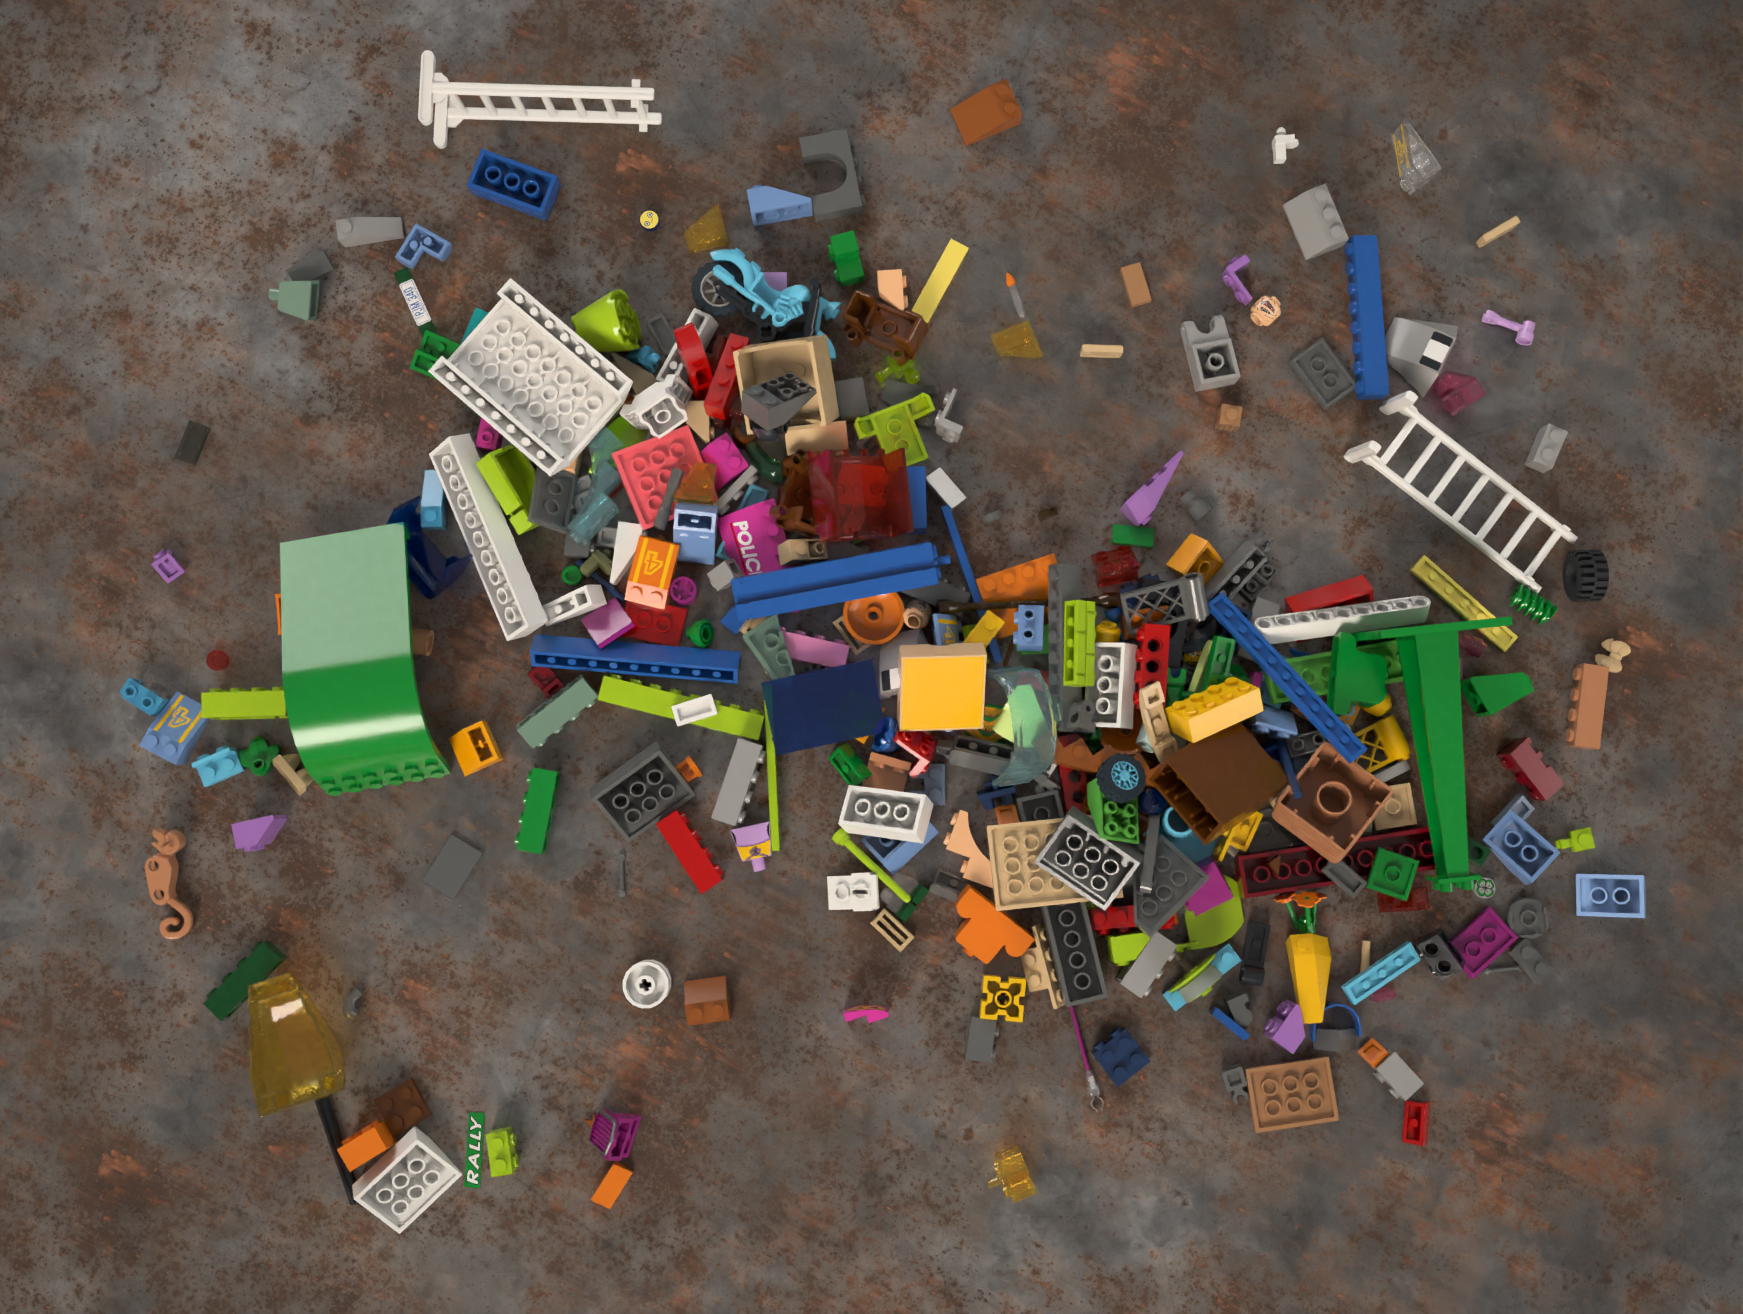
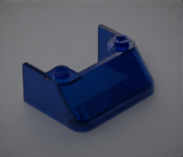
(426, 564)

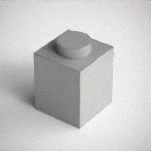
(723, 573)

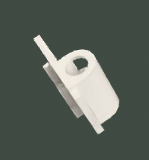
(853, 892)

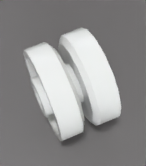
(634, 983)

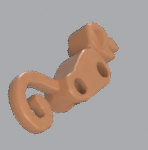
(165, 878)

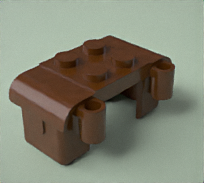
(884, 327)
(795, 506)

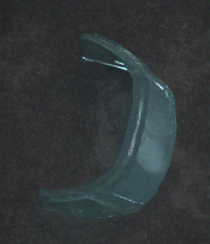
(1032, 721)

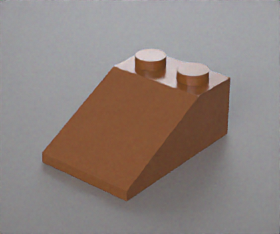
(987, 113)

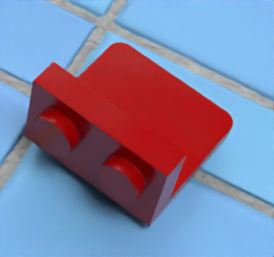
(920, 745)

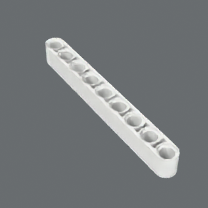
(1343, 619)

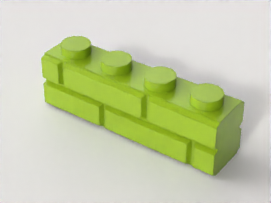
(1079, 643)

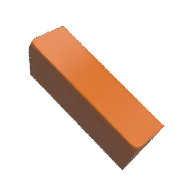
(612, 1185)

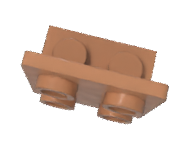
(887, 773)

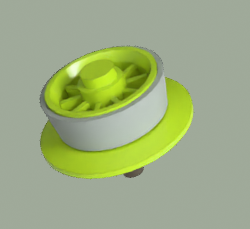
(1197, 979)

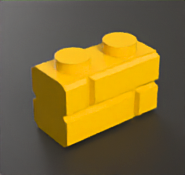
(985, 629)

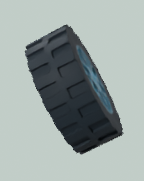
(1121, 778)

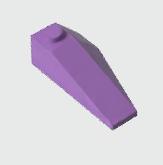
(1144, 501)

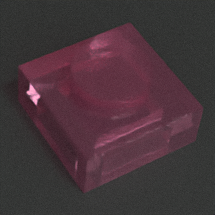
(1382, 994)

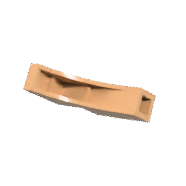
(961, 842)

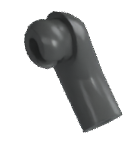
(349, 1003)

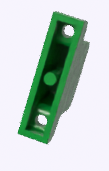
(1354, 676)

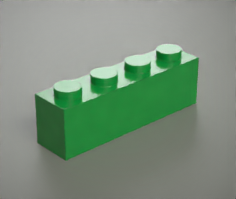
(538, 810)

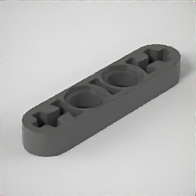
(1150, 853)

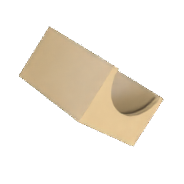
(802, 356)

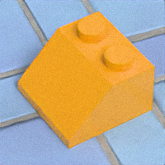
(1195, 556)

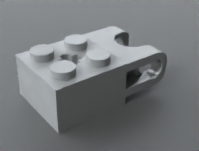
(1210, 355)

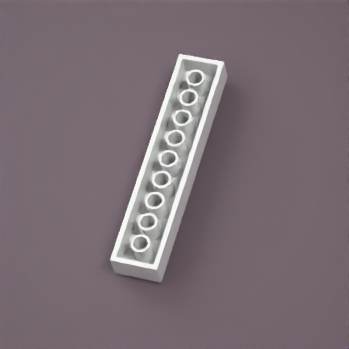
(488, 537)

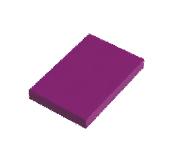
(1482, 941)

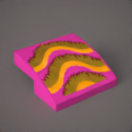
(871, 1011)

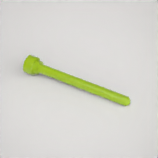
(842, 838)

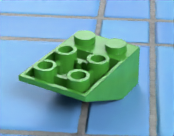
(1113, 819)

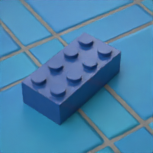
(514, 184)

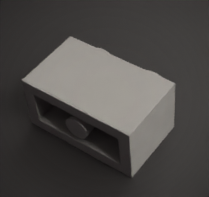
(1546, 448)
(1398, 1076)

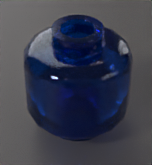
(1146, 805)

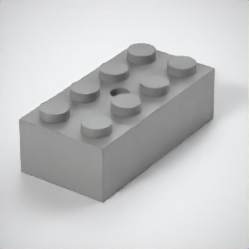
(738, 782)

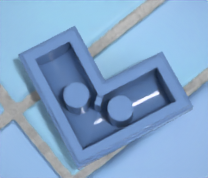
(421, 241)

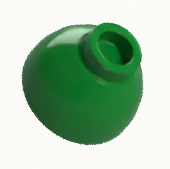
(701, 633)

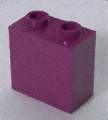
(1213, 892)

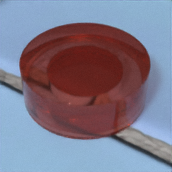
(217, 660)

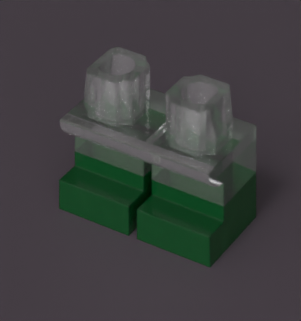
(897, 905)

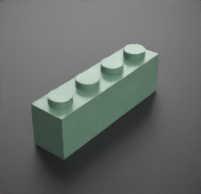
(557, 711)

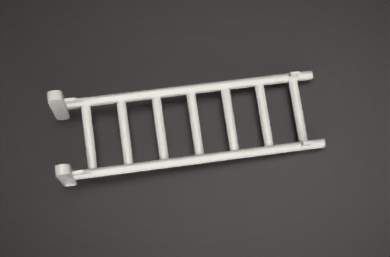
(451, 111)
(1368, 451)

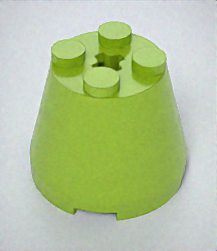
(609, 324)

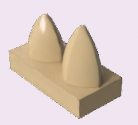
(286, 766)

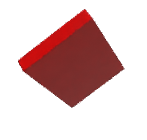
(656, 624)

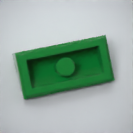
(1132, 536)
(849, 765)

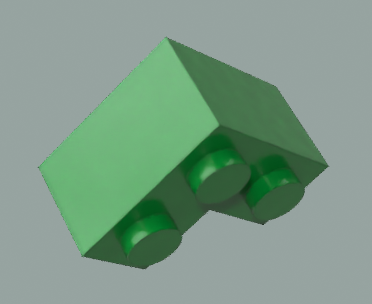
(845, 254)

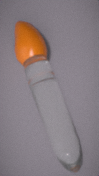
(1010, 282)

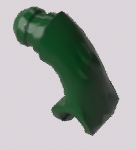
(1094, 740)

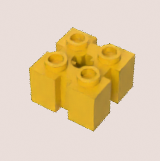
(1011, 1007)

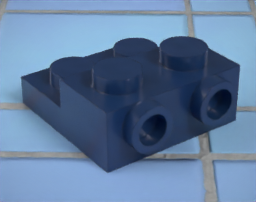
(1120, 1056)

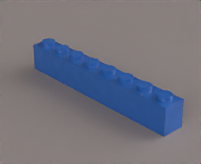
(1366, 317)

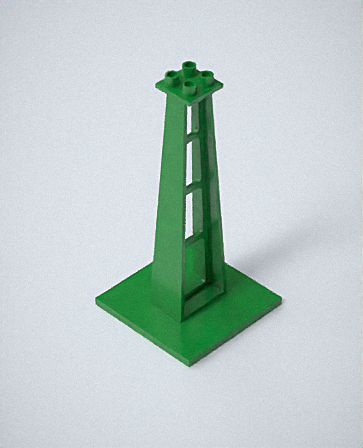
(1434, 706)

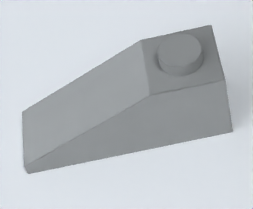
(368, 230)

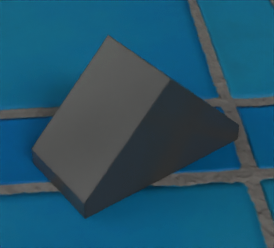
(1334, 1039)

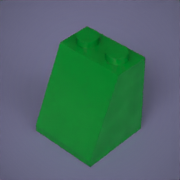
(1494, 692)

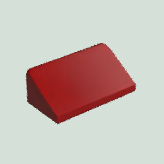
(1416, 1122)

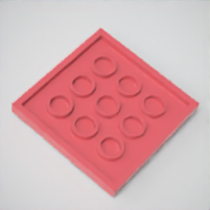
(647, 469)

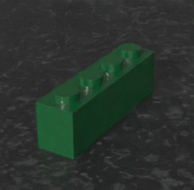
(251, 970)

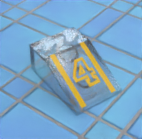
(1413, 159)

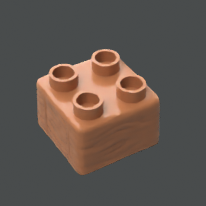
(1334, 805)

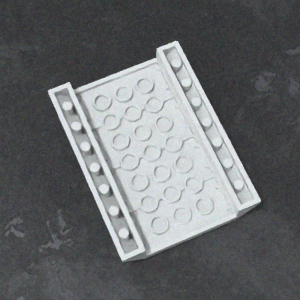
(534, 380)

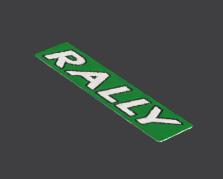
(474, 1150)

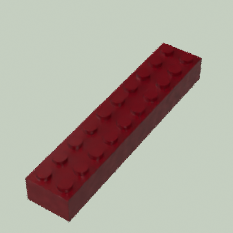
(1302, 864)

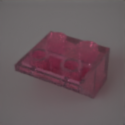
(1457, 391)

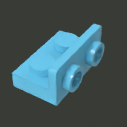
(219, 765)

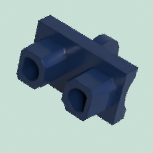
(987, 795)

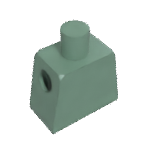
(297, 298)

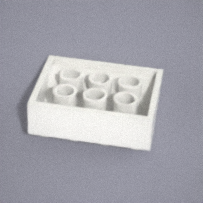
(405, 1180)

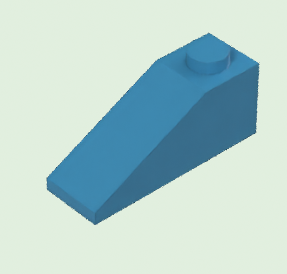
(433, 503)

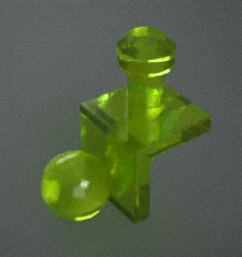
(911, 375)

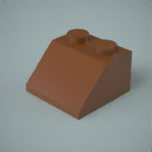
(706, 1000)

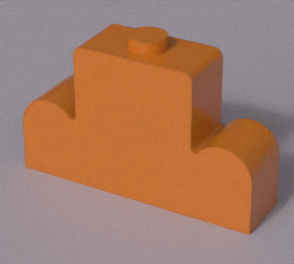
(986, 929)

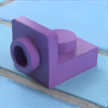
(167, 565)

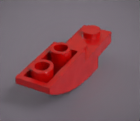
(694, 360)

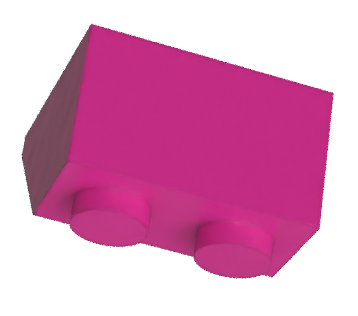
(728, 461)

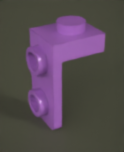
(1232, 280)

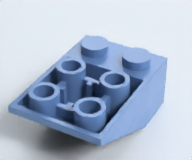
(696, 532)
(1273, 722)

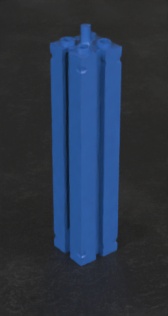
(837, 580)

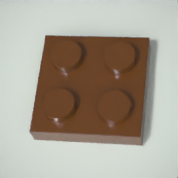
(402, 1107)

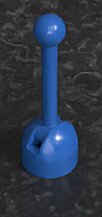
(1115, 615)

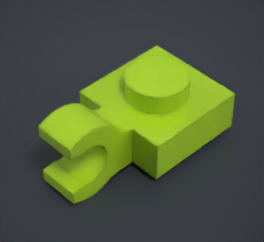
(1577, 839)

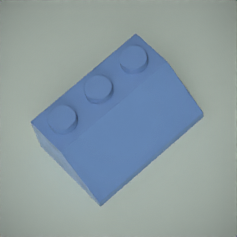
(896, 853)

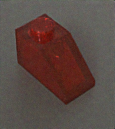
(1416, 901)

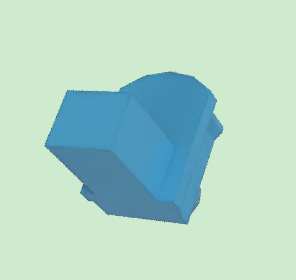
(646, 357)

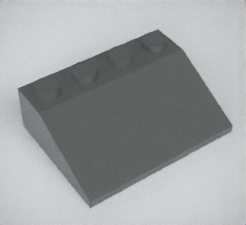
(641, 791)
(1086, 862)

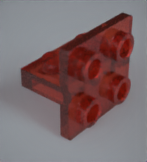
(1115, 566)

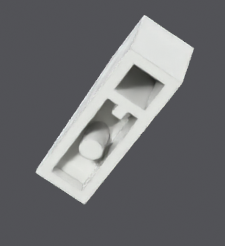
(625, 549)
(574, 604)

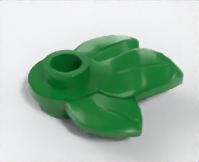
(258, 753)

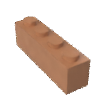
(1587, 706)

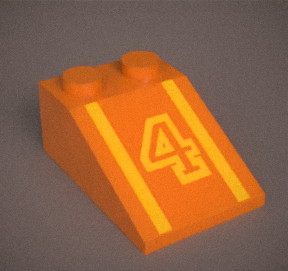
(652, 572)

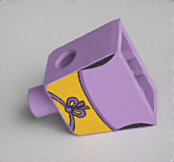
(753, 844)

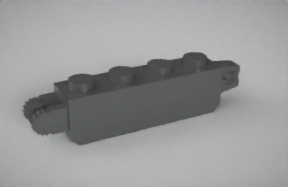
(1238, 568)
(980, 755)

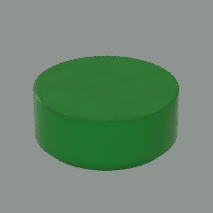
(571, 575)

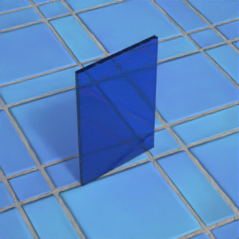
(823, 707)

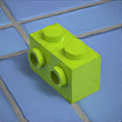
(501, 1151)

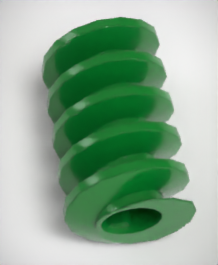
(1532, 604)

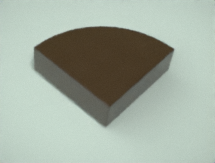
(1047, 513)

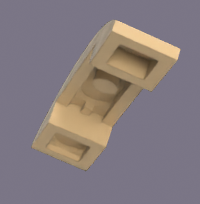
(1156, 722)

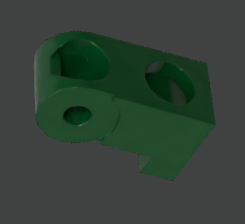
(1476, 852)

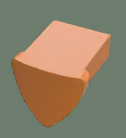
(689, 769)

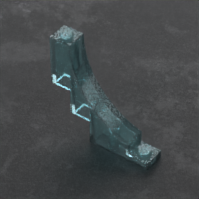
(598, 507)

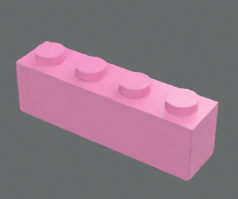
(815, 649)

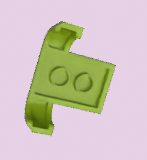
(896, 427)

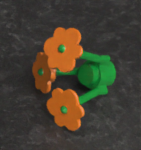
(1307, 922)

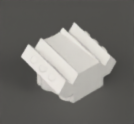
(659, 406)

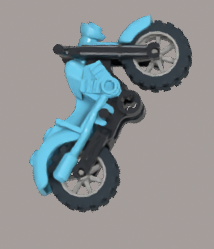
(764, 305)

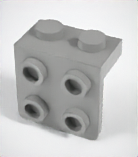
(947, 429)

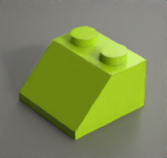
(1125, 946)

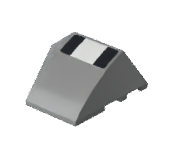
(1418, 350)
(887, 673)

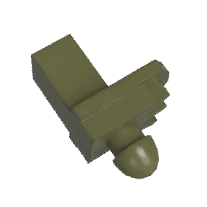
(597, 560)

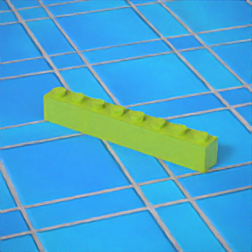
(659, 702)

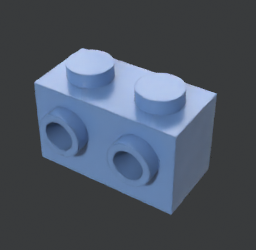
(1030, 628)

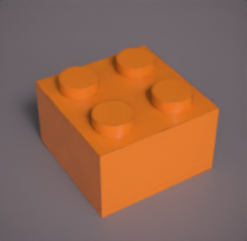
(365, 1146)

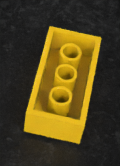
(1214, 709)

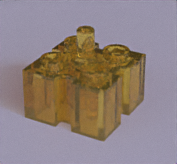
(1012, 1174)

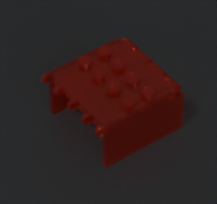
(860, 495)

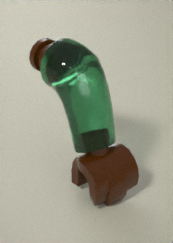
(768, 467)

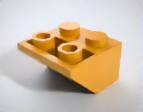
(475, 747)

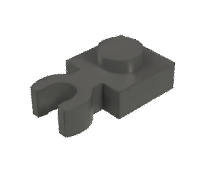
(1234, 1081)

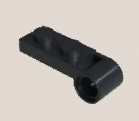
(1254, 954)

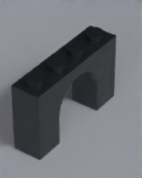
(1178, 631)

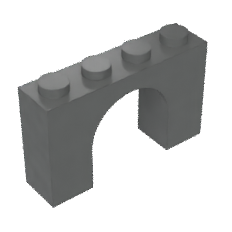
(834, 147)

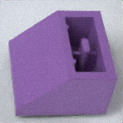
(1286, 1026)

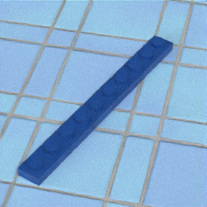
(1286, 678)

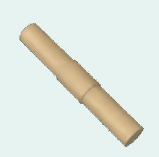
(1365, 955)

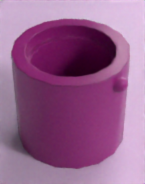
(684, 591)

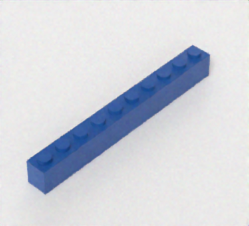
(636, 659)

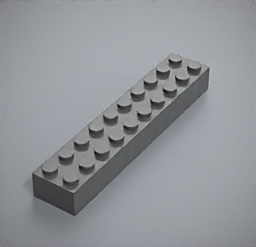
(1067, 924)

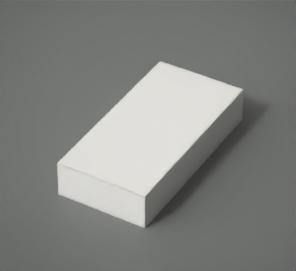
(694, 710)

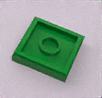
(1392, 874)

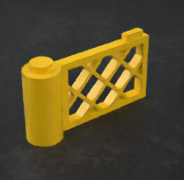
(1391, 742)

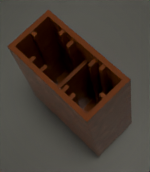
(1219, 781)

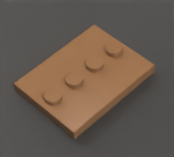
(1291, 1094)

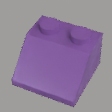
(256, 833)

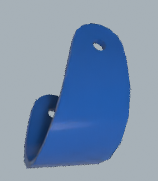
(1312, 1027)

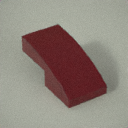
(546, 680)

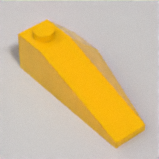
(1310, 968)

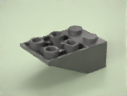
(776, 400)

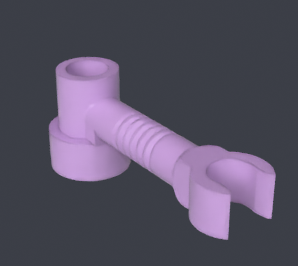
(1524, 331)

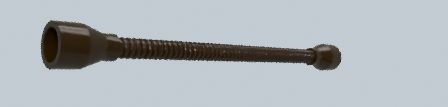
(945, 606)

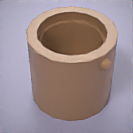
(422, 641)

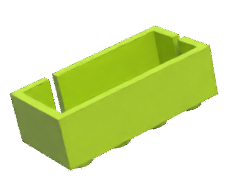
(512, 482)
(243, 703)

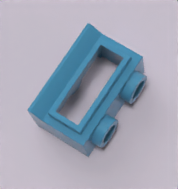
(142, 697)

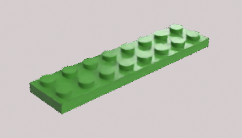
(1315, 669)

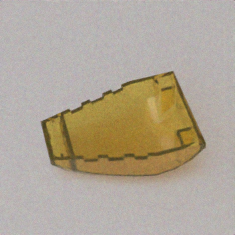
(290, 1047)

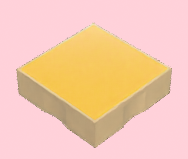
(941, 687)

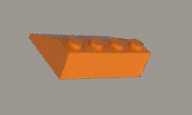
(1018, 583)

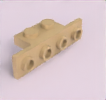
(1040, 968)

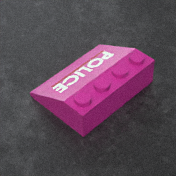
(752, 538)

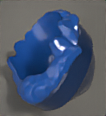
(884, 742)

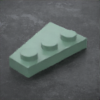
(769, 648)

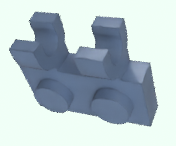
(933, 783)

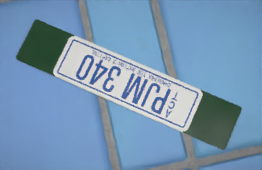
(414, 301)

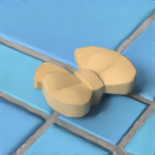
(1617, 650)

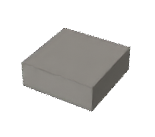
(607, 537)

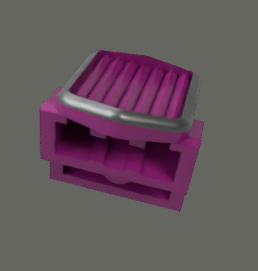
(614, 1134)

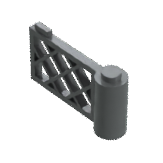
(1192, 601)

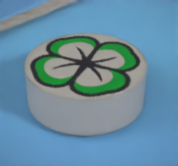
(1484, 888)

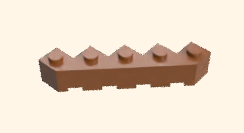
(1079, 757)

